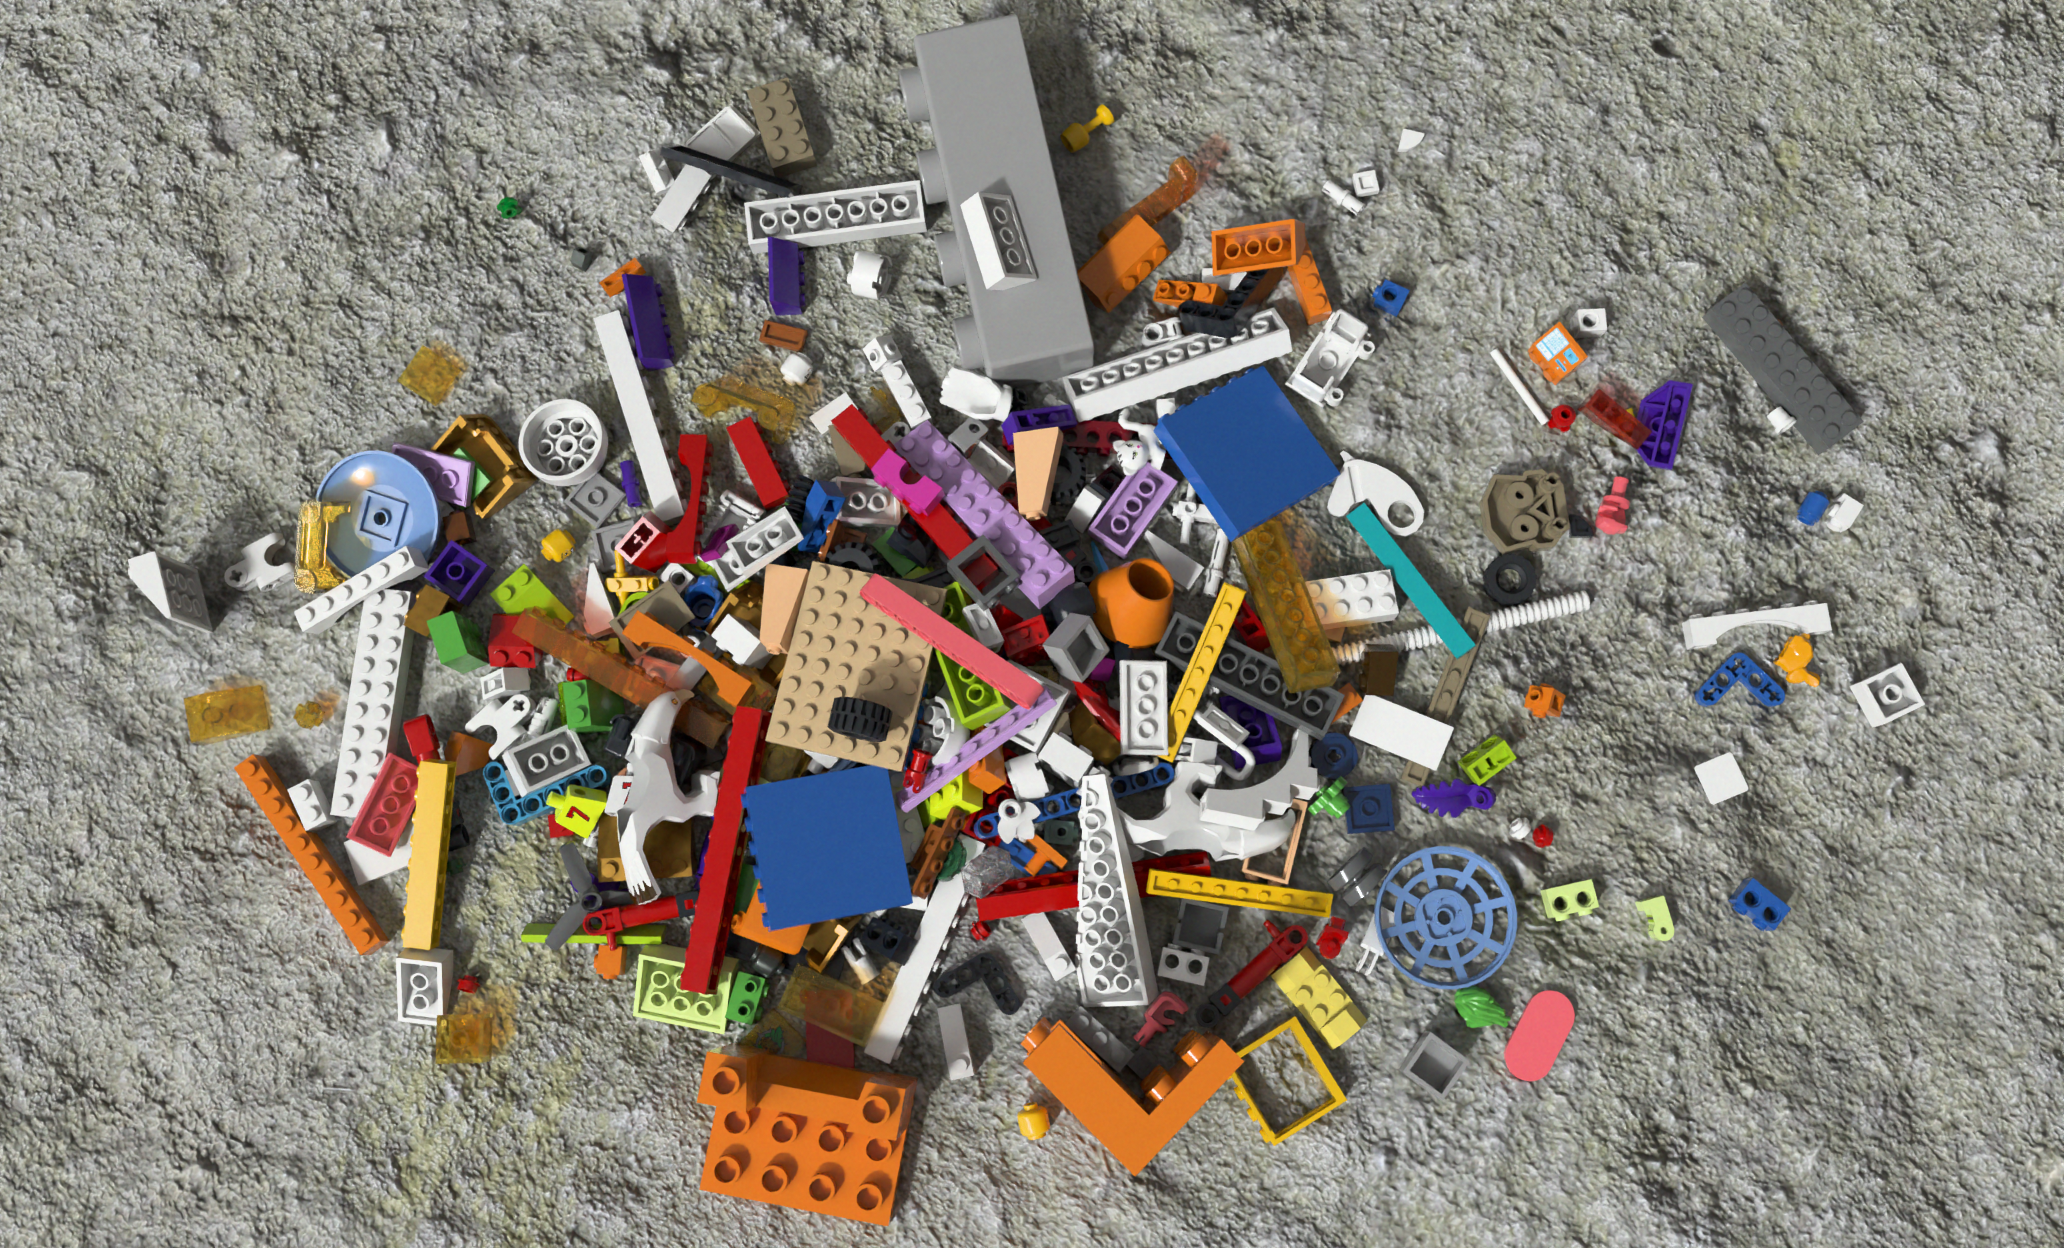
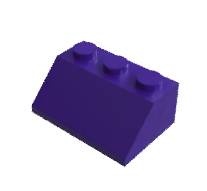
(786, 277)

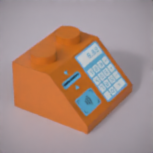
(1557, 354)

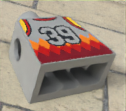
(969, 435)

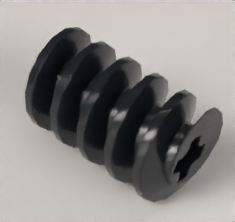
(797, 502)

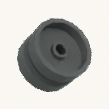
(1360, 880)

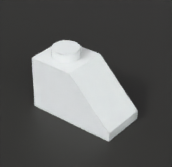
(505, 683)
(1197, 751)

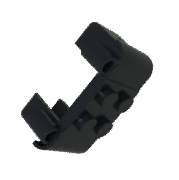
(685, 751)

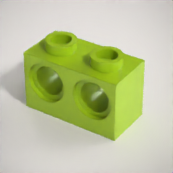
(1487, 759)

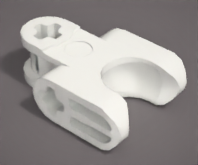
(258, 566)
(507, 721)

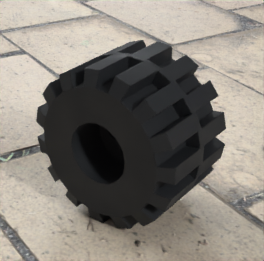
(858, 556)

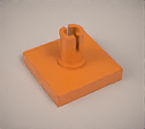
(1043, 854)

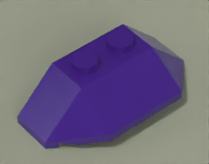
(1665, 416)

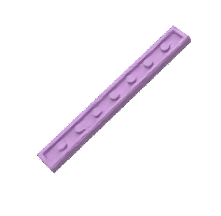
(976, 749)

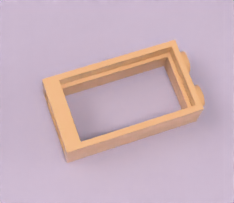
(1254, 875)

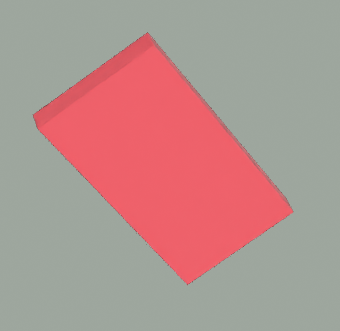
(386, 806)

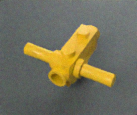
(624, 583)

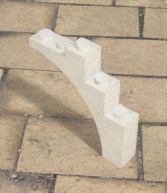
(1248, 806)

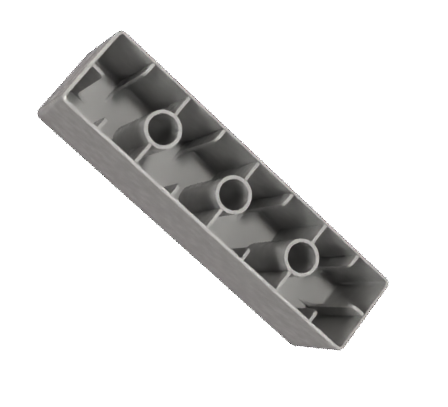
(992, 140)

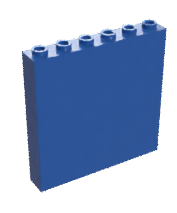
(1246, 452)
(826, 847)

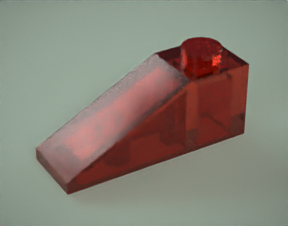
(1614, 418)

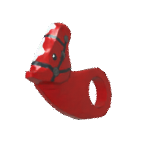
(1095, 698)

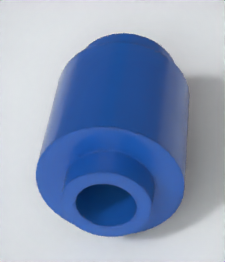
(1812, 508)

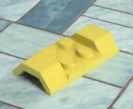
(1319, 998)

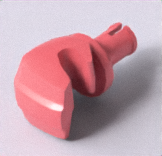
(1612, 509)
(1156, 1018)

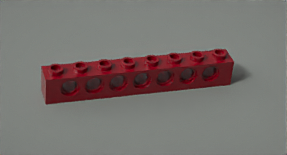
(1102, 429)

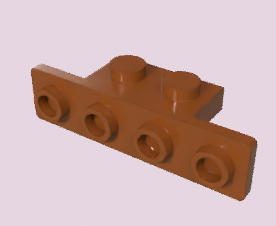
(934, 850)

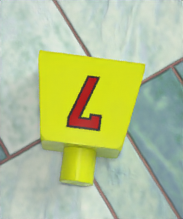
(578, 808)

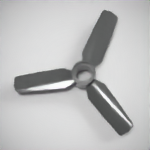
(578, 911)

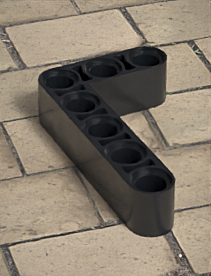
(1232, 316)

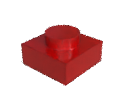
(557, 830)

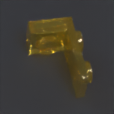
(894, 415)

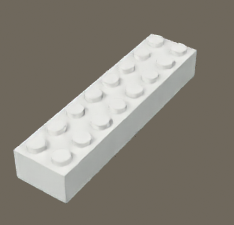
(837, 216)

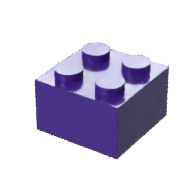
(459, 573)

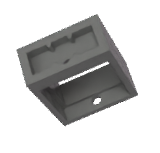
(968, 556)

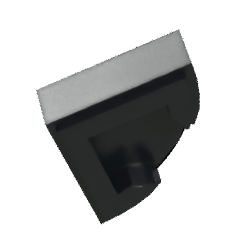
(1579, 527)

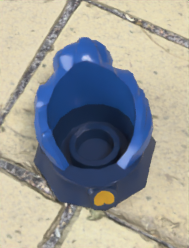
(703, 601)

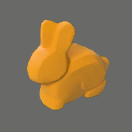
(1795, 658)

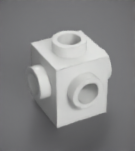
(882, 352)

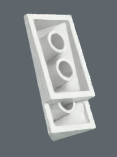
(757, 548)

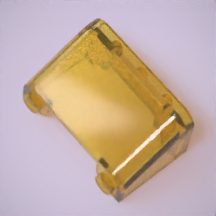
(773, 410)
(310, 568)

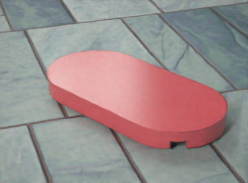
(1539, 1035)

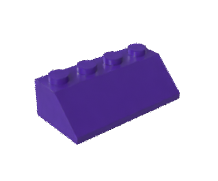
(648, 321)

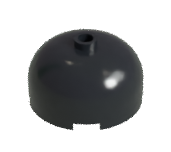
(1071, 599)

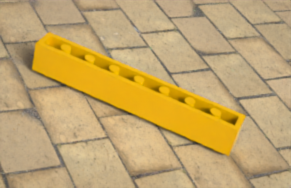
(429, 854)

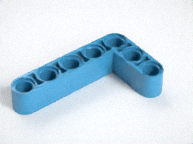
(523, 805)

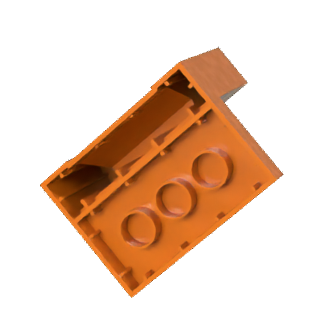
(1108, 1108)
(805, 1132)

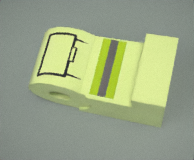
(1658, 916)

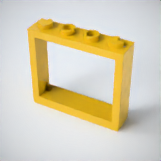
(1318, 1064)

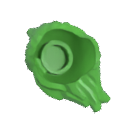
(1479, 1008)

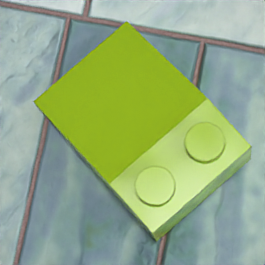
(527, 590)

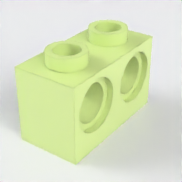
(1568, 894)

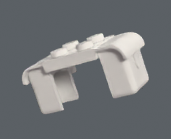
(1331, 358)

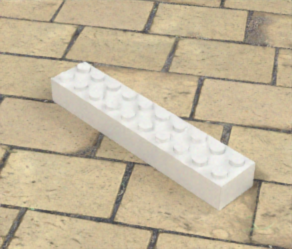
(1174, 366)
(374, 697)

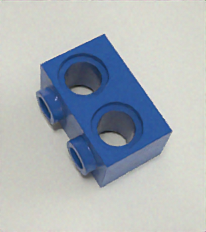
(1761, 899)

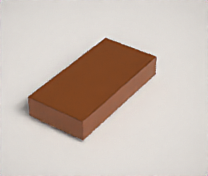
(783, 336)

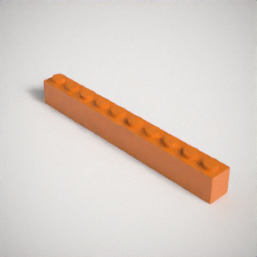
(312, 856)

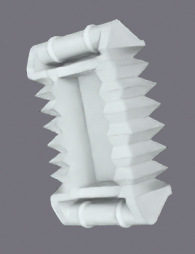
(731, 511)

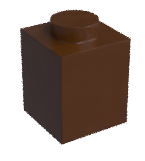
(459, 528)

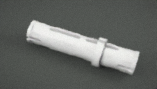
(1217, 561)

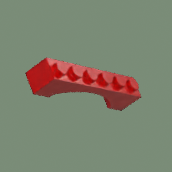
(684, 542)

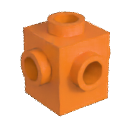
(1544, 701)

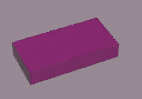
(717, 545)

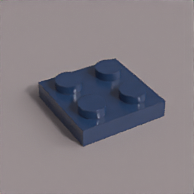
(1369, 809)

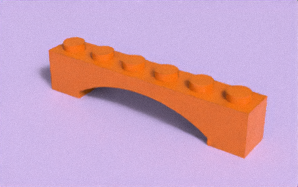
(646, 633)

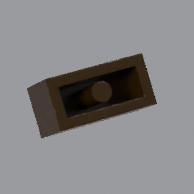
(1379, 669)

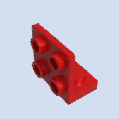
(1025, 641)

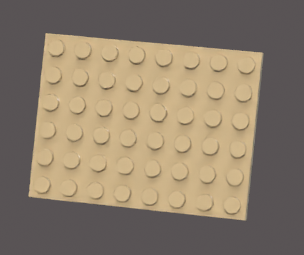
(853, 652)

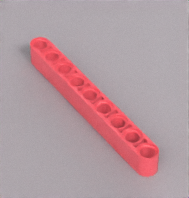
(951, 641)

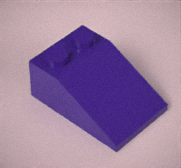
(1263, 735)

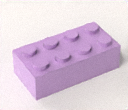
(1132, 510)

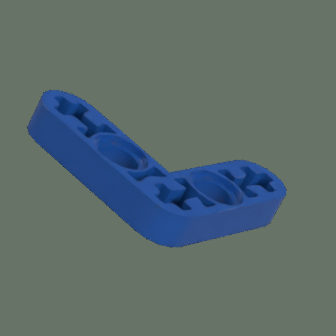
(1743, 676)

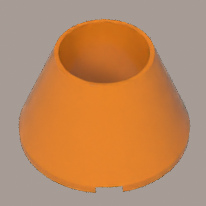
(1133, 602)

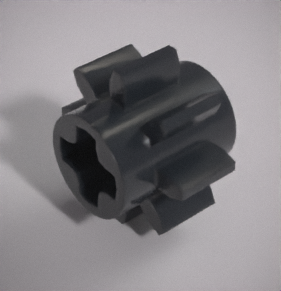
(1019, 400)

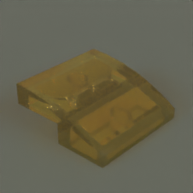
(429, 375)

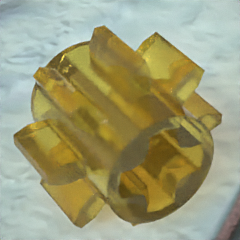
(309, 715)

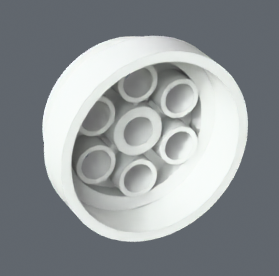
(539, 435)

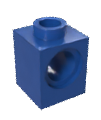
(1393, 306)

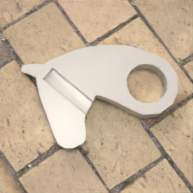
(1380, 486)

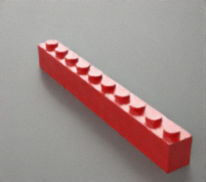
(939, 525)
(1060, 889)

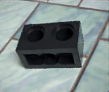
(888, 940)

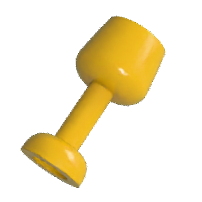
(1077, 136)

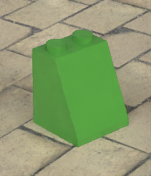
(591, 706)

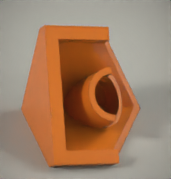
(467, 752)

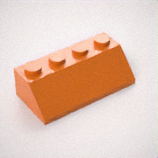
(1257, 247)
(1122, 264)

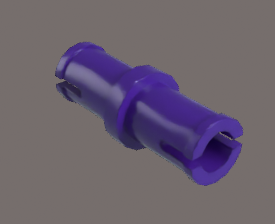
(630, 483)

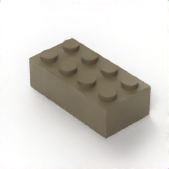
(781, 127)

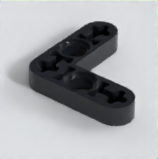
(978, 973)

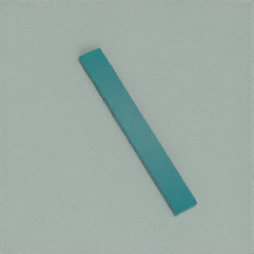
(1411, 581)

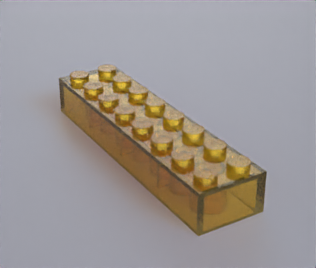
(1286, 608)

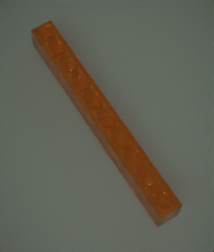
(616, 673)

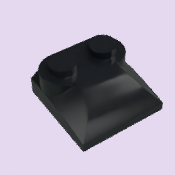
(912, 541)

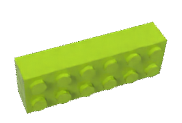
(974, 698)

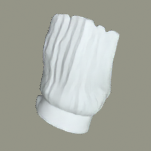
(976, 395)

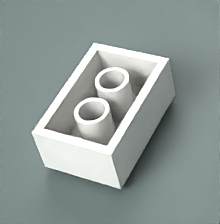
(546, 760)

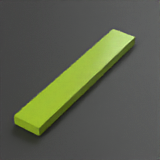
(633, 935)

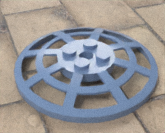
(1459, 917)

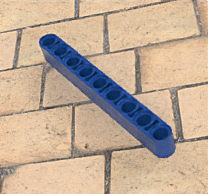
(1064, 806)

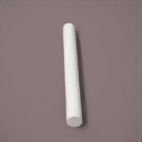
(1519, 386)

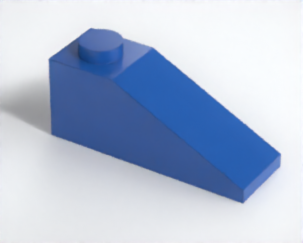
(820, 510)

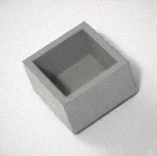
(1076, 647)
(1434, 1065)

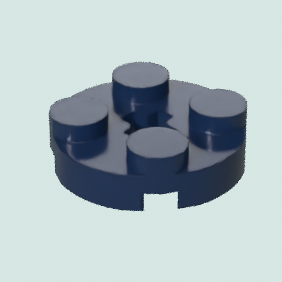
(1324, 765)

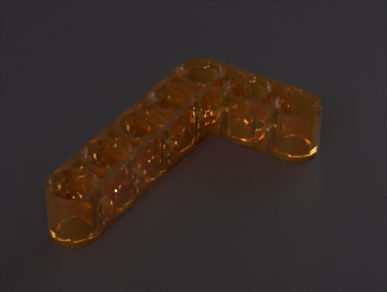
(1178, 189)

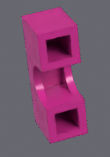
(922, 495)

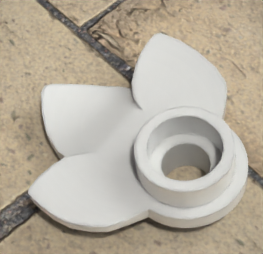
(1019, 822)

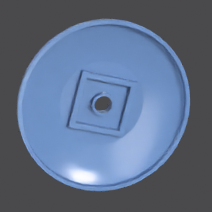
(375, 485)

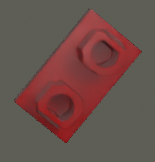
(1332, 938)

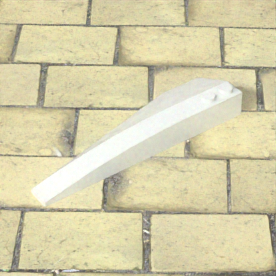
(1112, 935)

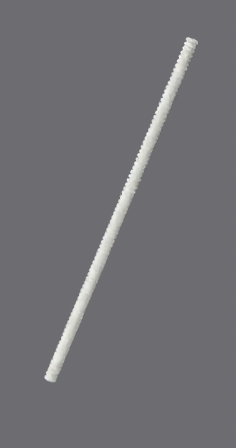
(1425, 636)

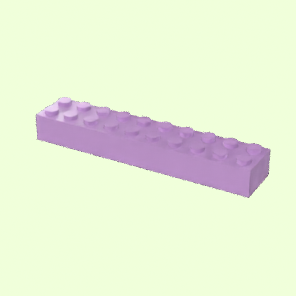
(987, 513)

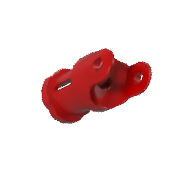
(917, 770)

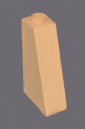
(1036, 467)
(781, 606)

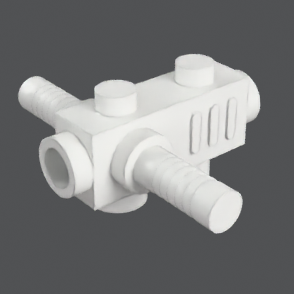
(1189, 512)

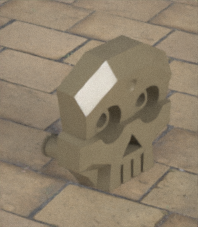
(1505, 514)

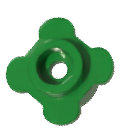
(509, 207)

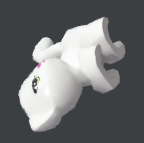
(1134, 454)

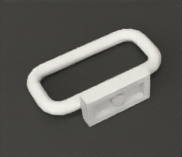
(1229, 733)

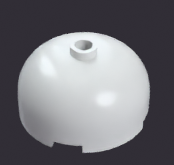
(946, 735)

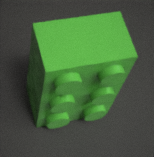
(458, 642)

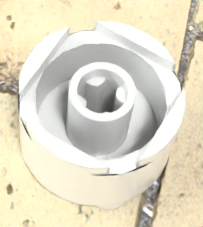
(870, 275)
(1027, 778)

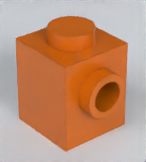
(610, 962)

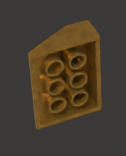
(667, 848)

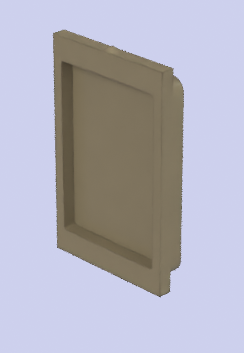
(664, 604)

